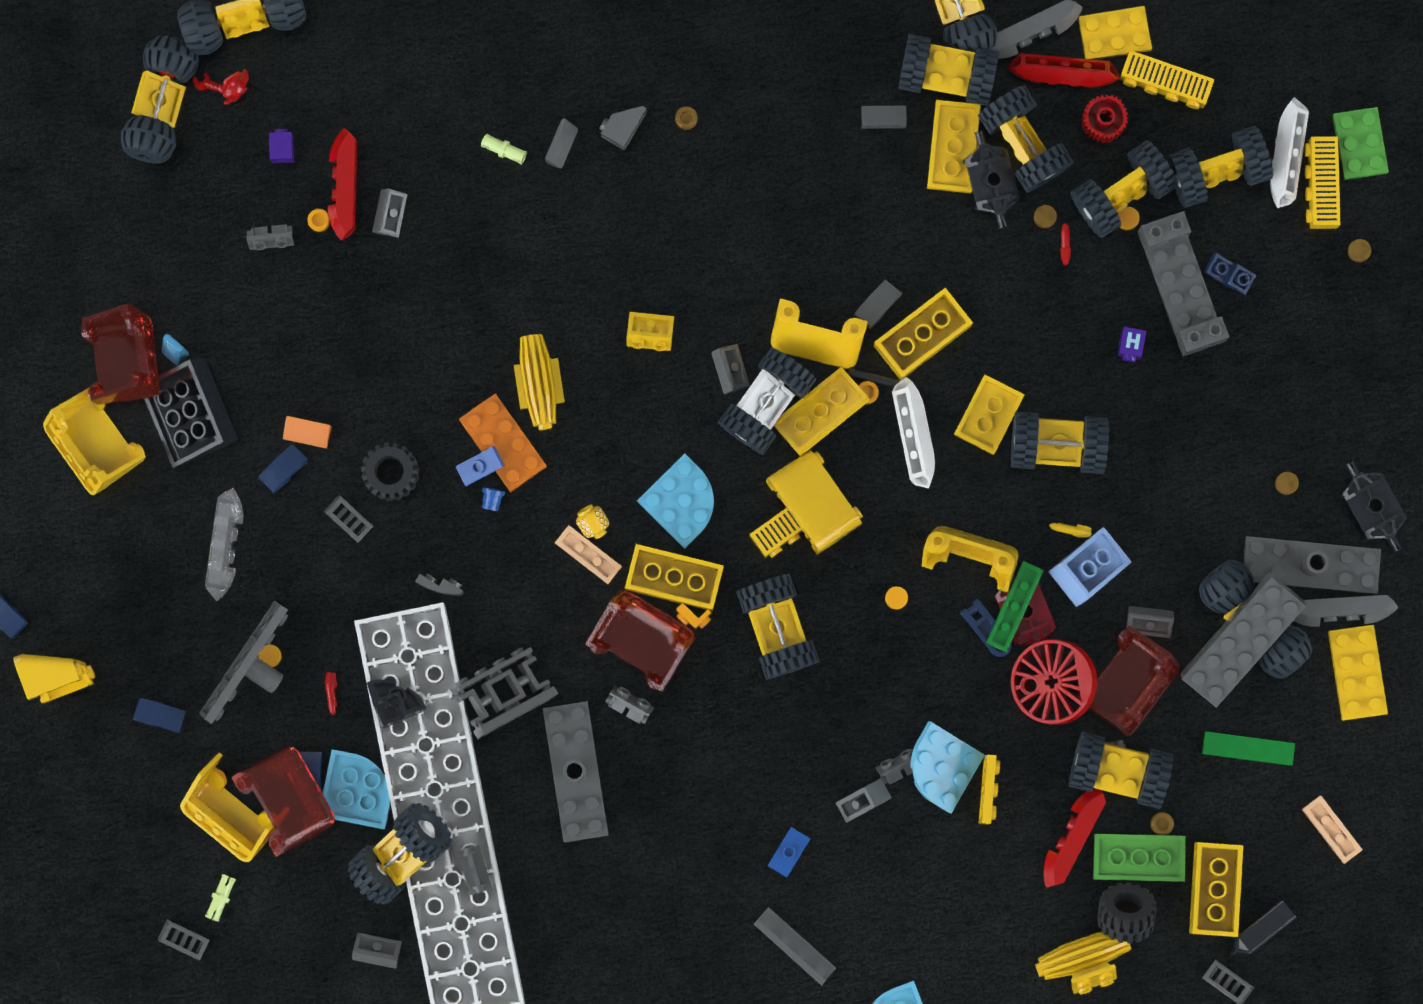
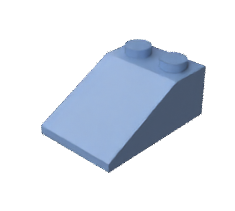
(1090, 567)

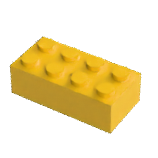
(922, 334)
(674, 577)
(1216, 889)

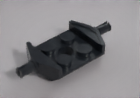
(980, 165)
(1374, 524)

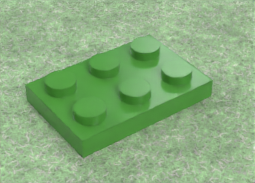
(1360, 143)

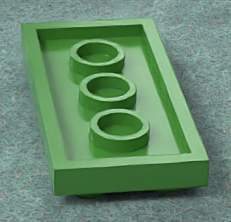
(1139, 857)

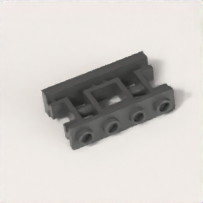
(512, 707)

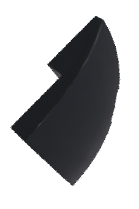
(393, 702)

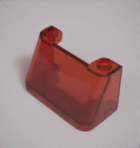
(122, 355)
(642, 637)
(1133, 681)
(288, 798)

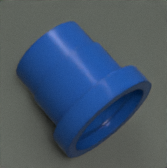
(492, 498)

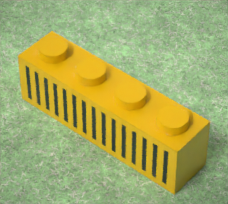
(1166, 80)
(1323, 183)
(776, 533)

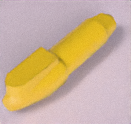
(1078, 531)

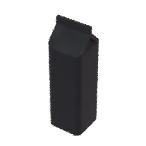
(1263, 928)

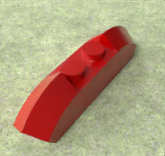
(1063, 70)
(343, 212)
(1059, 864)

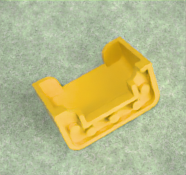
(816, 342)
(91, 442)
(814, 501)
(949, 540)
(52, 676)

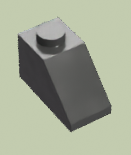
(622, 126)
(863, 800)

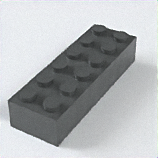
(1243, 639)

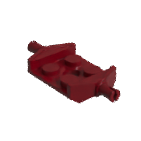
(1035, 627)

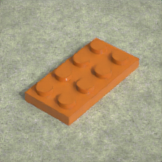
(493, 426)

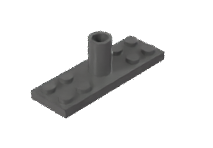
(1338, 569)
(248, 665)
(580, 798)

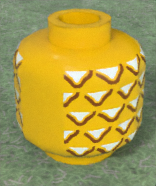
(592, 521)

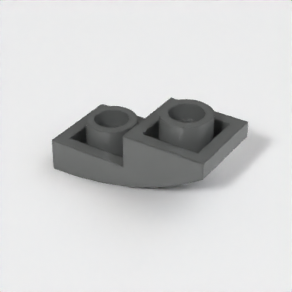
(878, 304)
(446, 587)

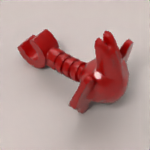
(231, 89)

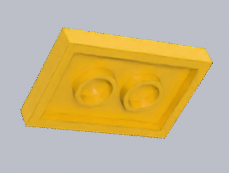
(1115, 33)
(989, 414)
(989, 789)

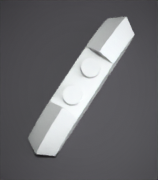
(1288, 153)
(914, 432)

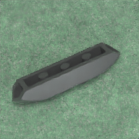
(1055, 18)
(1369, 607)

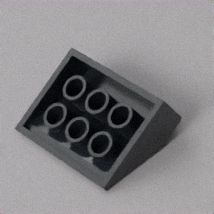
(190, 413)

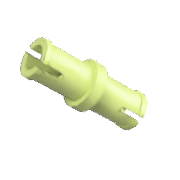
(504, 149)
(220, 897)

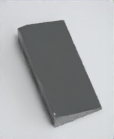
(883, 117)
(561, 144)
(389, 213)
(730, 369)
(1151, 621)
(376, 950)

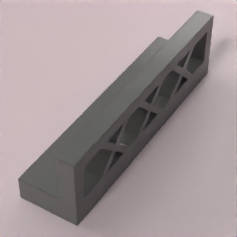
(794, 946)

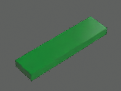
(1014, 606)
(1248, 748)

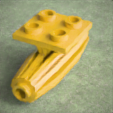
(538, 381)
(1085, 960)

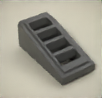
(334, 505)
(165, 931)
(1212, 970)

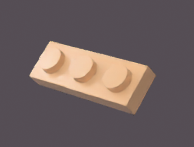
(588, 554)
(1332, 829)

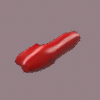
(1065, 249)
(331, 685)

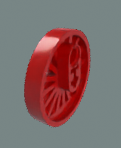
(1085, 675)

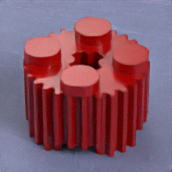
(1100, 130)

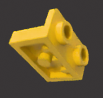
(650, 331)

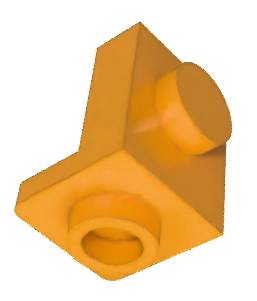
(687, 616)

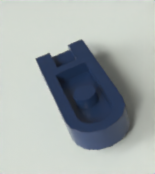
(982, 626)

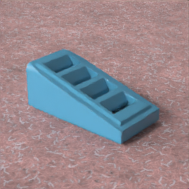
(173, 350)

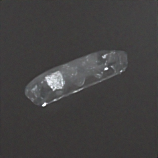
(227, 514)

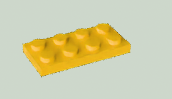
(951, 143)
(821, 411)
(1357, 672)

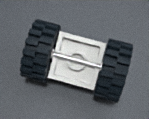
(766, 400)

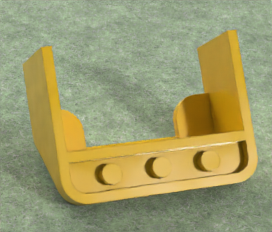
(224, 815)

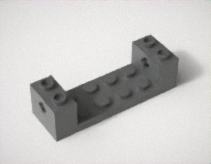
(1181, 284)

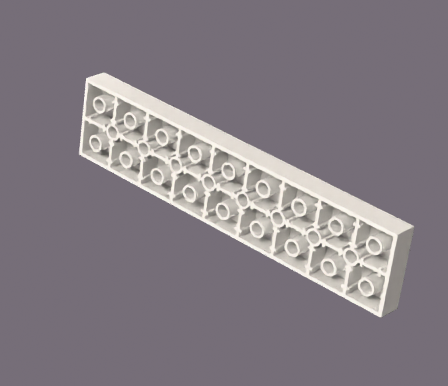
(433, 762)

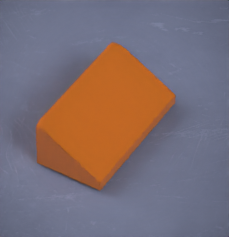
(306, 432)

